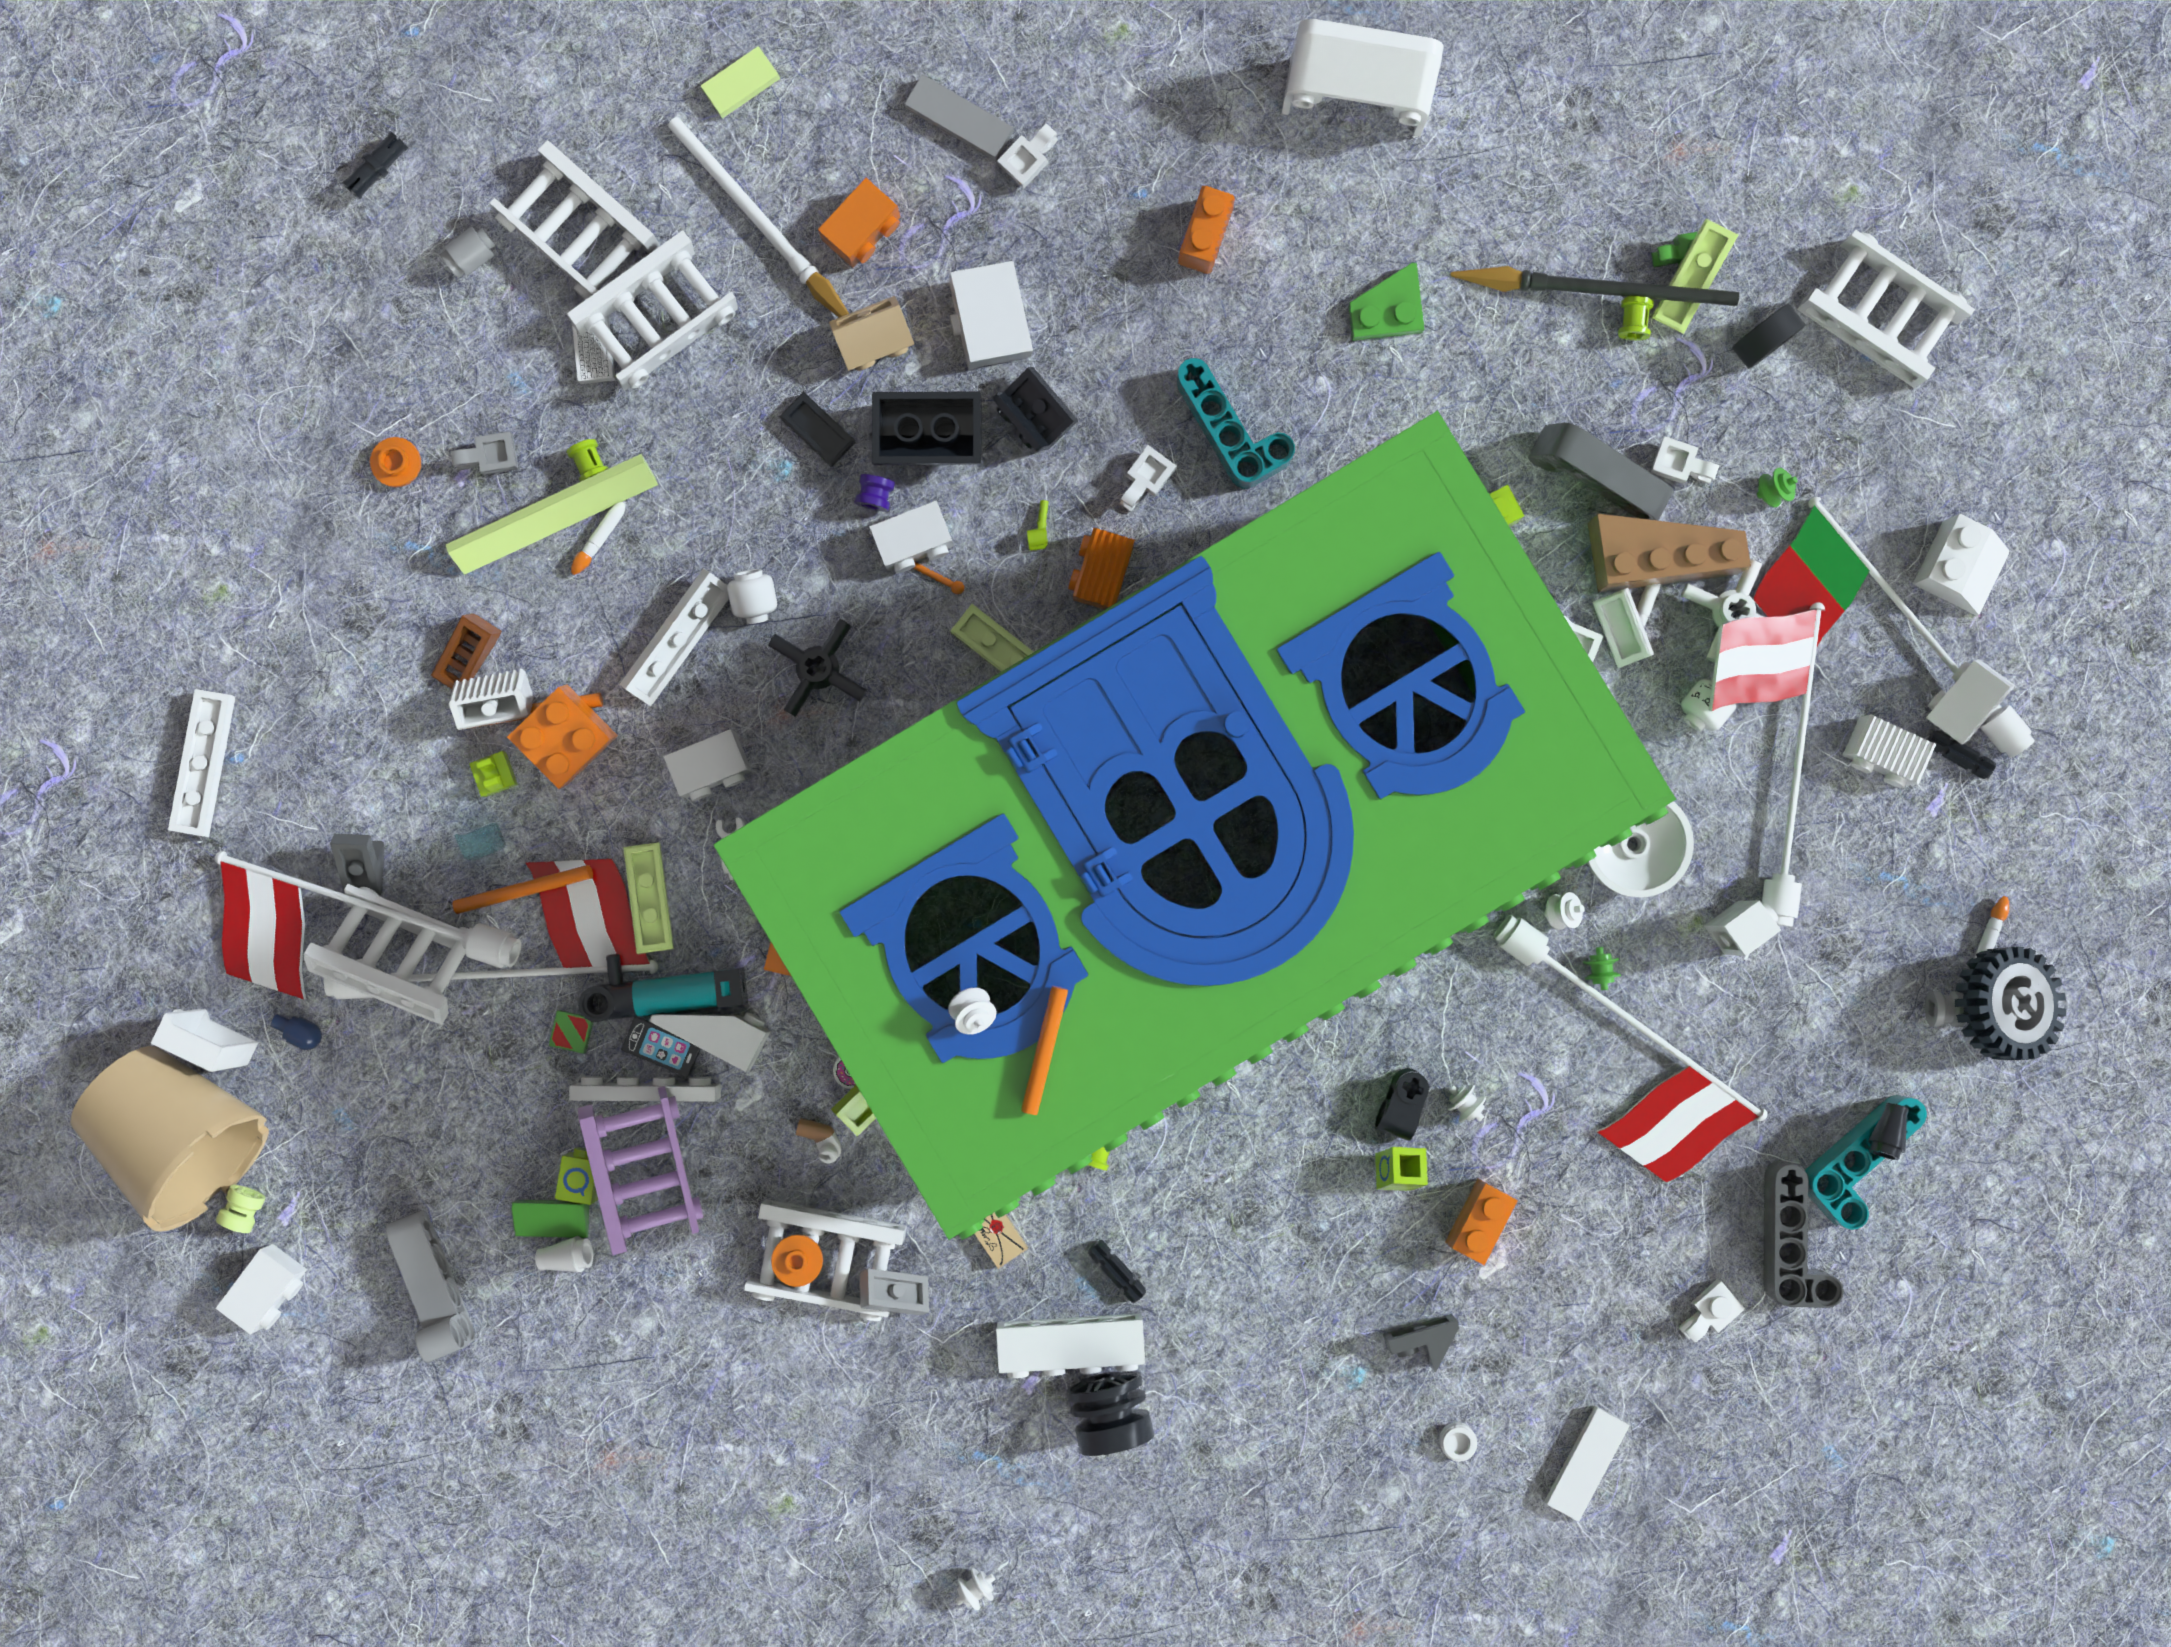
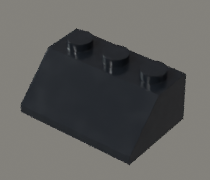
(927, 428)

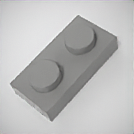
(894, 1292)

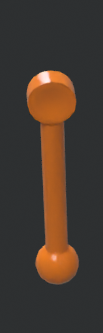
(956, 587)

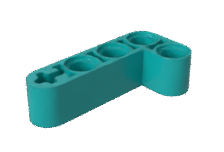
(1228, 421)
(1843, 1179)

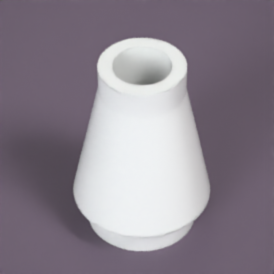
(569, 1255)

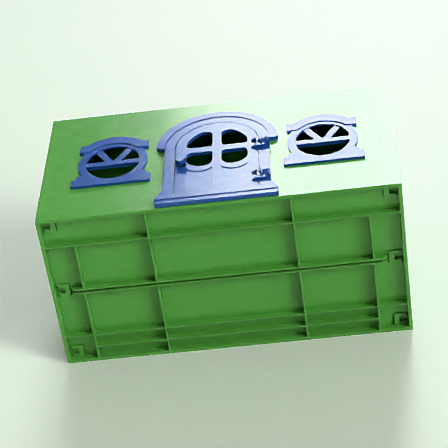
(1369, 861)

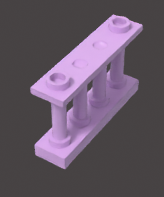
(603, 1161)

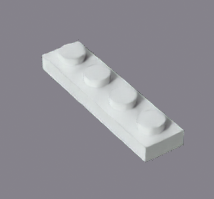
(676, 637)
(201, 763)
(630, 1089)

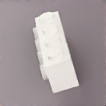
(1070, 1344)

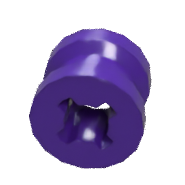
(874, 492)

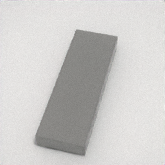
(959, 117)

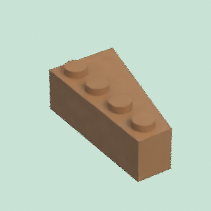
(1651, 552)

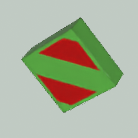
(571, 1032)

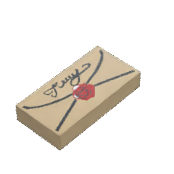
(1000, 1239)

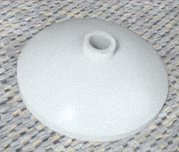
(1655, 864)

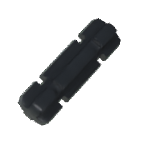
(1962, 755)
(1117, 1271)

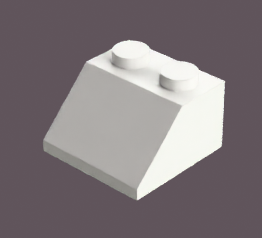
(1962, 563)

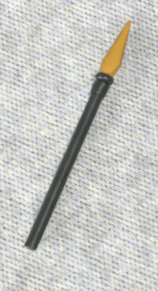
(1507, 279)

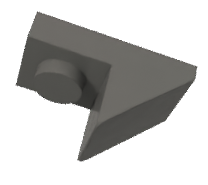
(359, 860)
(1434, 1335)

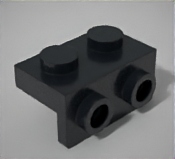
(1034, 411)

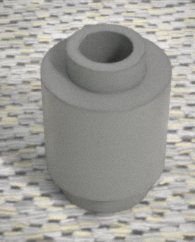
(468, 251)

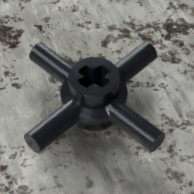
(815, 654)

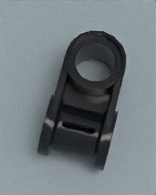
(1402, 1110)

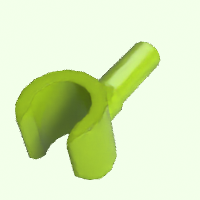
(1038, 537)

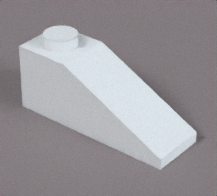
(723, 1035)

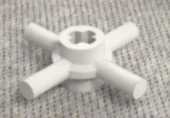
(1721, 603)

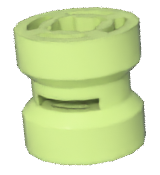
(240, 1209)

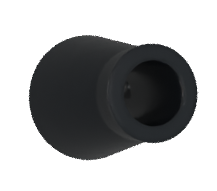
(1889, 1135)

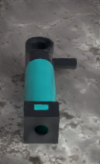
(663, 994)

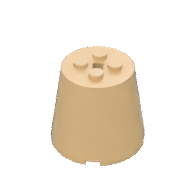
(167, 1135)

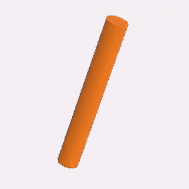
(1044, 1050)

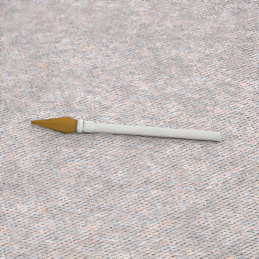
(808, 274)

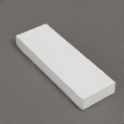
(1586, 1463)

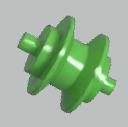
(1777, 487)
(1601, 968)

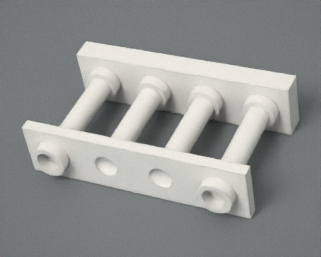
(581, 190)
(648, 276)
(1853, 325)
(392, 987)
(814, 1224)

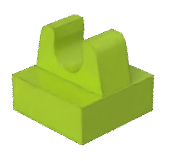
(493, 774)

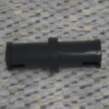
(375, 165)

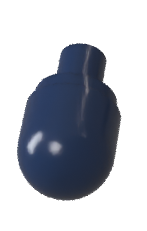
(298, 1031)

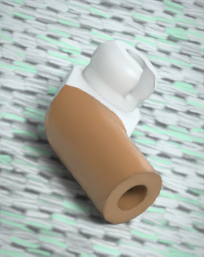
(824, 1137)

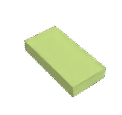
(740, 82)

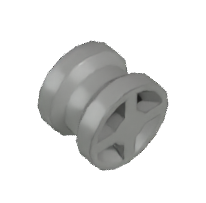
(1942, 1008)

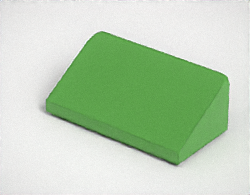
(550, 1218)

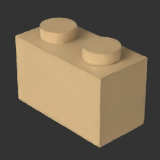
(872, 334)

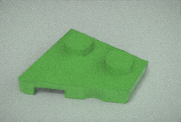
(1389, 308)

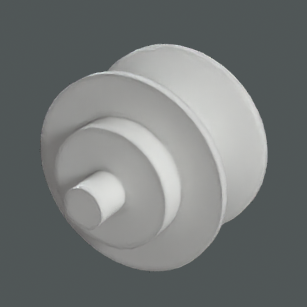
(1564, 911)
(972, 1010)
(1466, 1103)
(975, 1589)

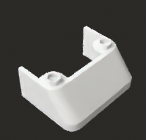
(1363, 68)

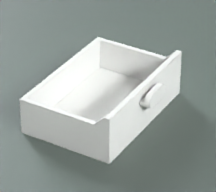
(989, 315)
(203, 1041)

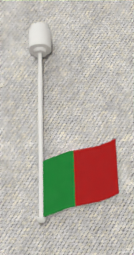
(1829, 570)

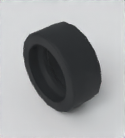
(1768, 336)

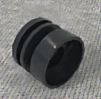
(1112, 1422)

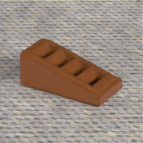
(461, 633)

